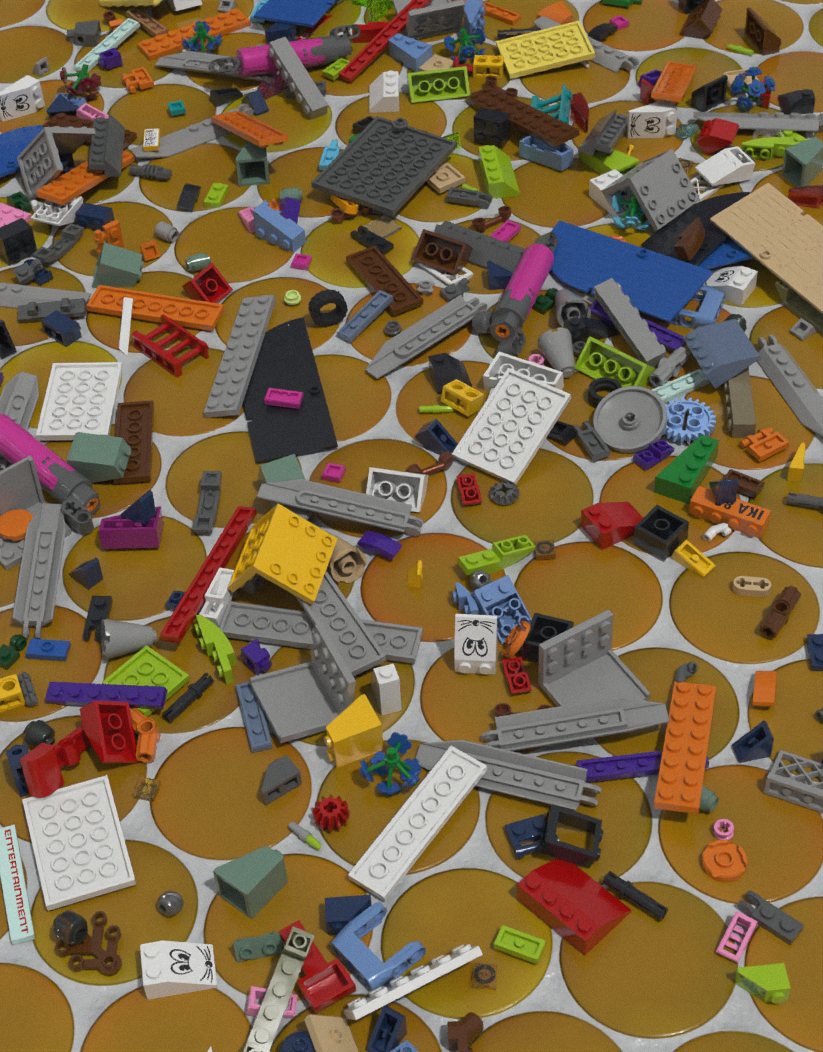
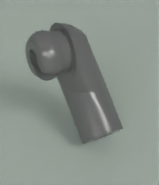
(686, 671)

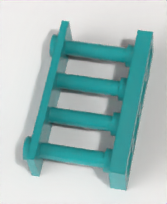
(564, 105)

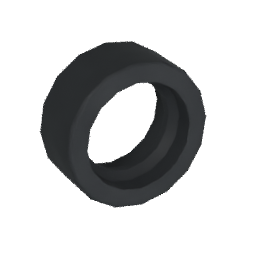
(601, 384)

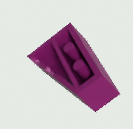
(125, 533)

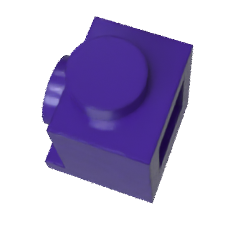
(110, 59)
(256, 657)

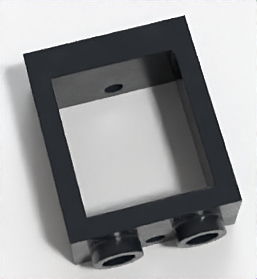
(566, 851)

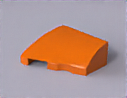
(557, 12)

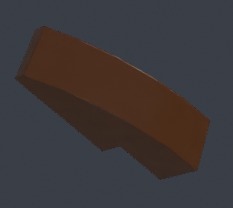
(690, 240)

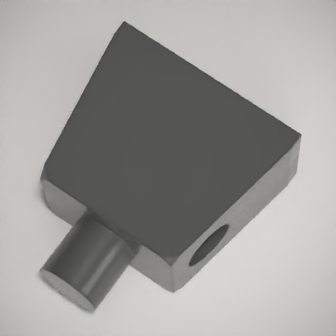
(86, 33)

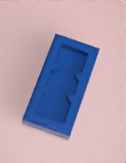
(48, 649)

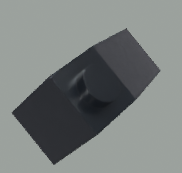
(583, 327)

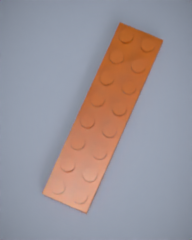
(172, 41)
(673, 82)
(250, 129)
(76, 182)
(151, 306)
(685, 748)

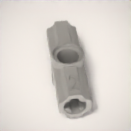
(669, 367)

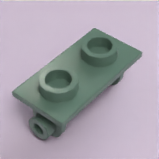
(257, 947)

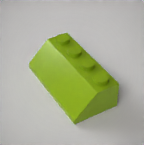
(438, 84)
(497, 172)
(606, 361)

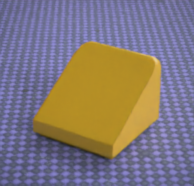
(415, 575)

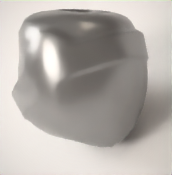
(479, 579)
(170, 903)

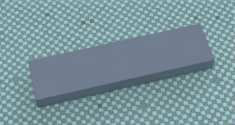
(365, 316)
(254, 718)

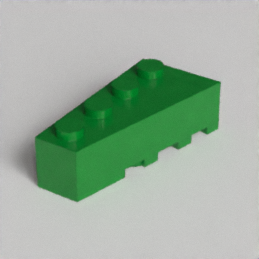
(687, 470)

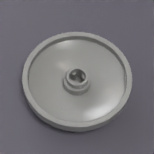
(630, 419)

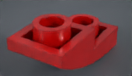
(765, 98)
(468, 489)
(516, 676)

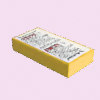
(151, 139)

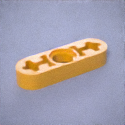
(346, 205)

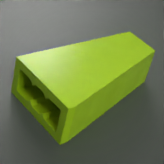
(606, 162)

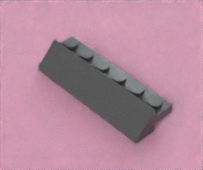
(605, 134)
(107, 146)
(484, 247)

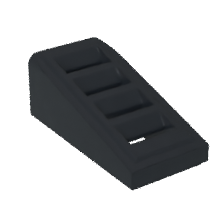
(223, 96)
(359, 126)
(562, 433)

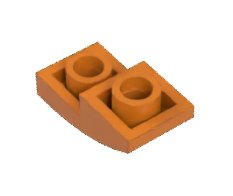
(765, 688)

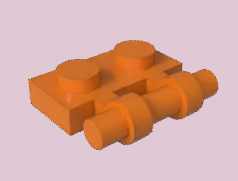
(138, 78)
(111, 234)
(768, 445)

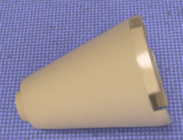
(346, 562)

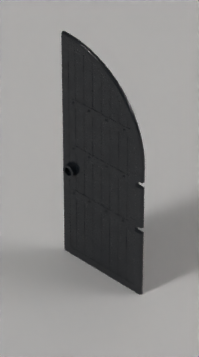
(665, 238)
(287, 364)

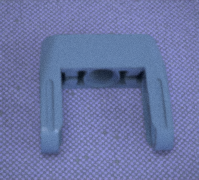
(708, 313)
(362, 960)

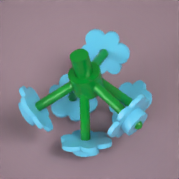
(632, 215)

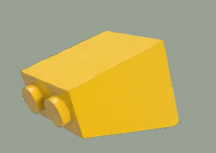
(354, 733)

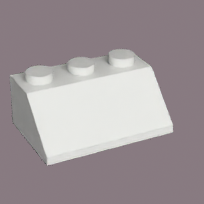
(384, 93)
(398, 486)

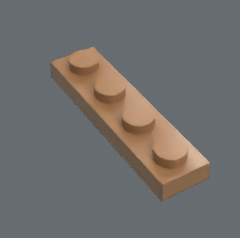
(147, 22)

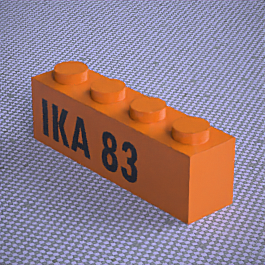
(738, 515)

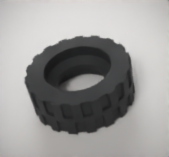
(324, 298)

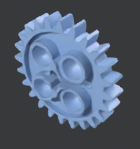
(699, 422)

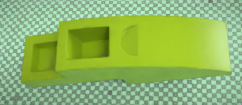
(767, 147)
(501, 556)
(216, 645)

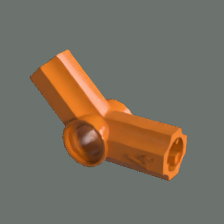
(147, 736)

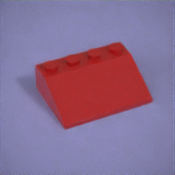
(571, 903)

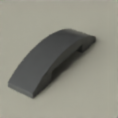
(62, 246)
(209, 502)

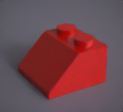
(716, 135)
(207, 285)

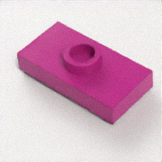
(506, 231)
(283, 398)

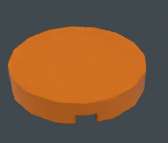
(14, 524)
(516, 639)
(724, 861)

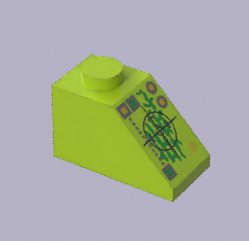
(765, 982)

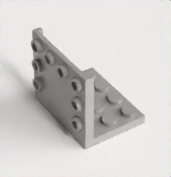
(435, 19)
(41, 159)
(659, 188)
(19, 490)
(583, 667)
(307, 695)

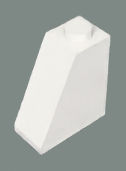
(386, 689)

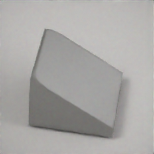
(226, 5)
(41, 67)
(802, 329)

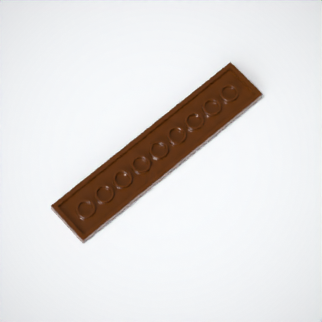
(524, 116)

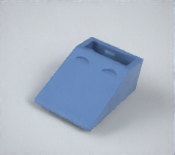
(474, 17)
(503, 601)

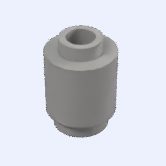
(166, 232)

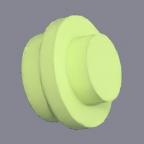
(292, 297)

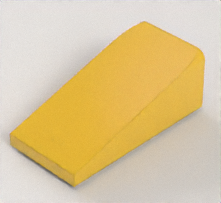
(796, 468)
(692, 559)

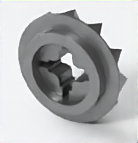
(497, 495)

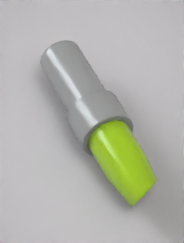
(304, 835)

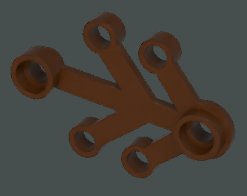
(93, 946)

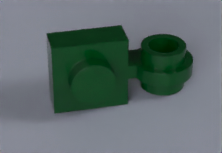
(19, 201)
(544, 304)
(10, 654)

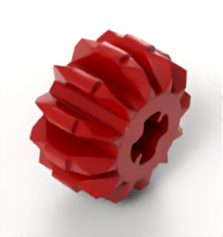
(330, 813)

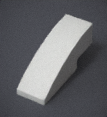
(217, 596)

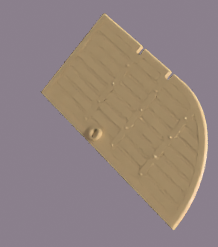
(779, 238)

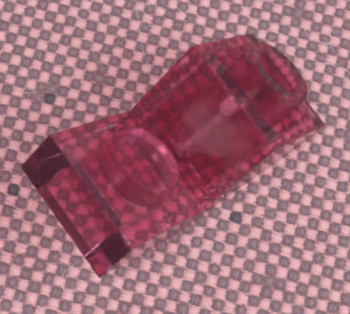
(277, 86)

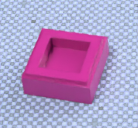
(620, 21)
(301, 261)
(333, 472)

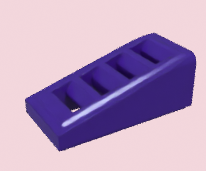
(652, 77)

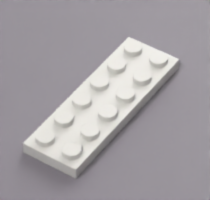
(403, 985)

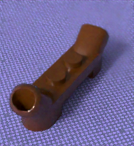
(463, 1032)

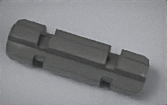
(27, 689)

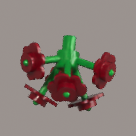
(82, 84)

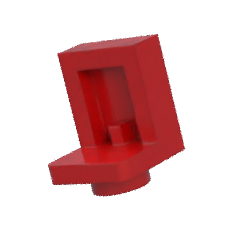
(456, 62)

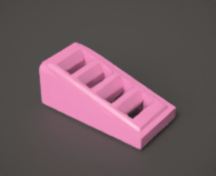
(89, 112)
(248, 218)
(745, 921)
(258, 993)

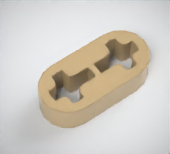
(751, 586)

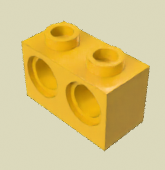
(488, 66)
(462, 397)
(10, 693)

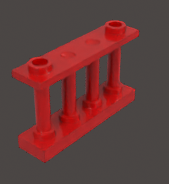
(165, 357)

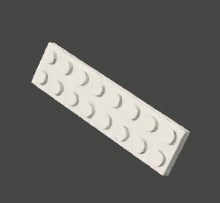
(417, 823)

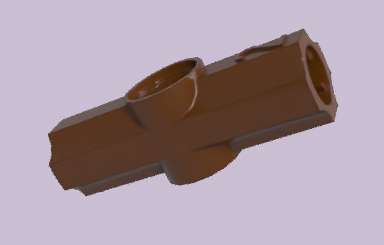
(780, 612)

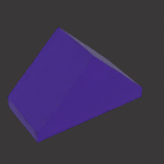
(289, 208)

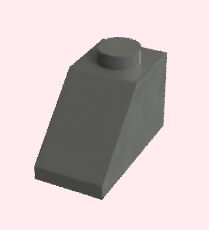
(280, 779)

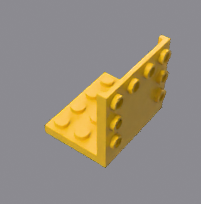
(286, 553)

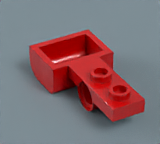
(44, 763)
(323, 981)

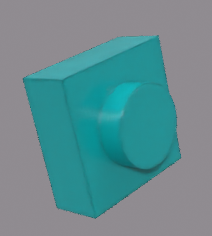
(176, 108)

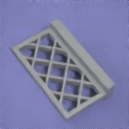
(789, 788)

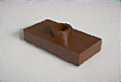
(746, 484)

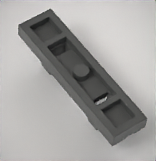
(71, 308)

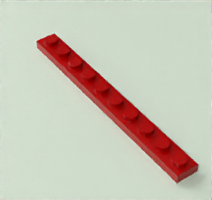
(380, 41)
(218, 557)

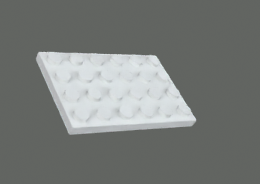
(79, 400)
(511, 426)
(78, 843)

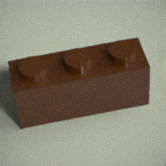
(701, 20)
(761, 34)
(441, 252)

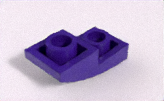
(653, 455)
(377, 542)

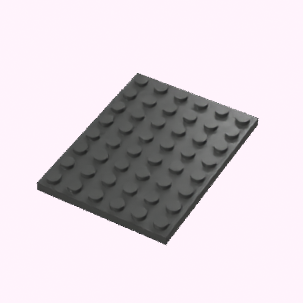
(384, 166)

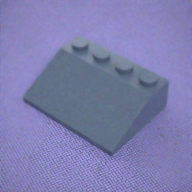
(721, 350)

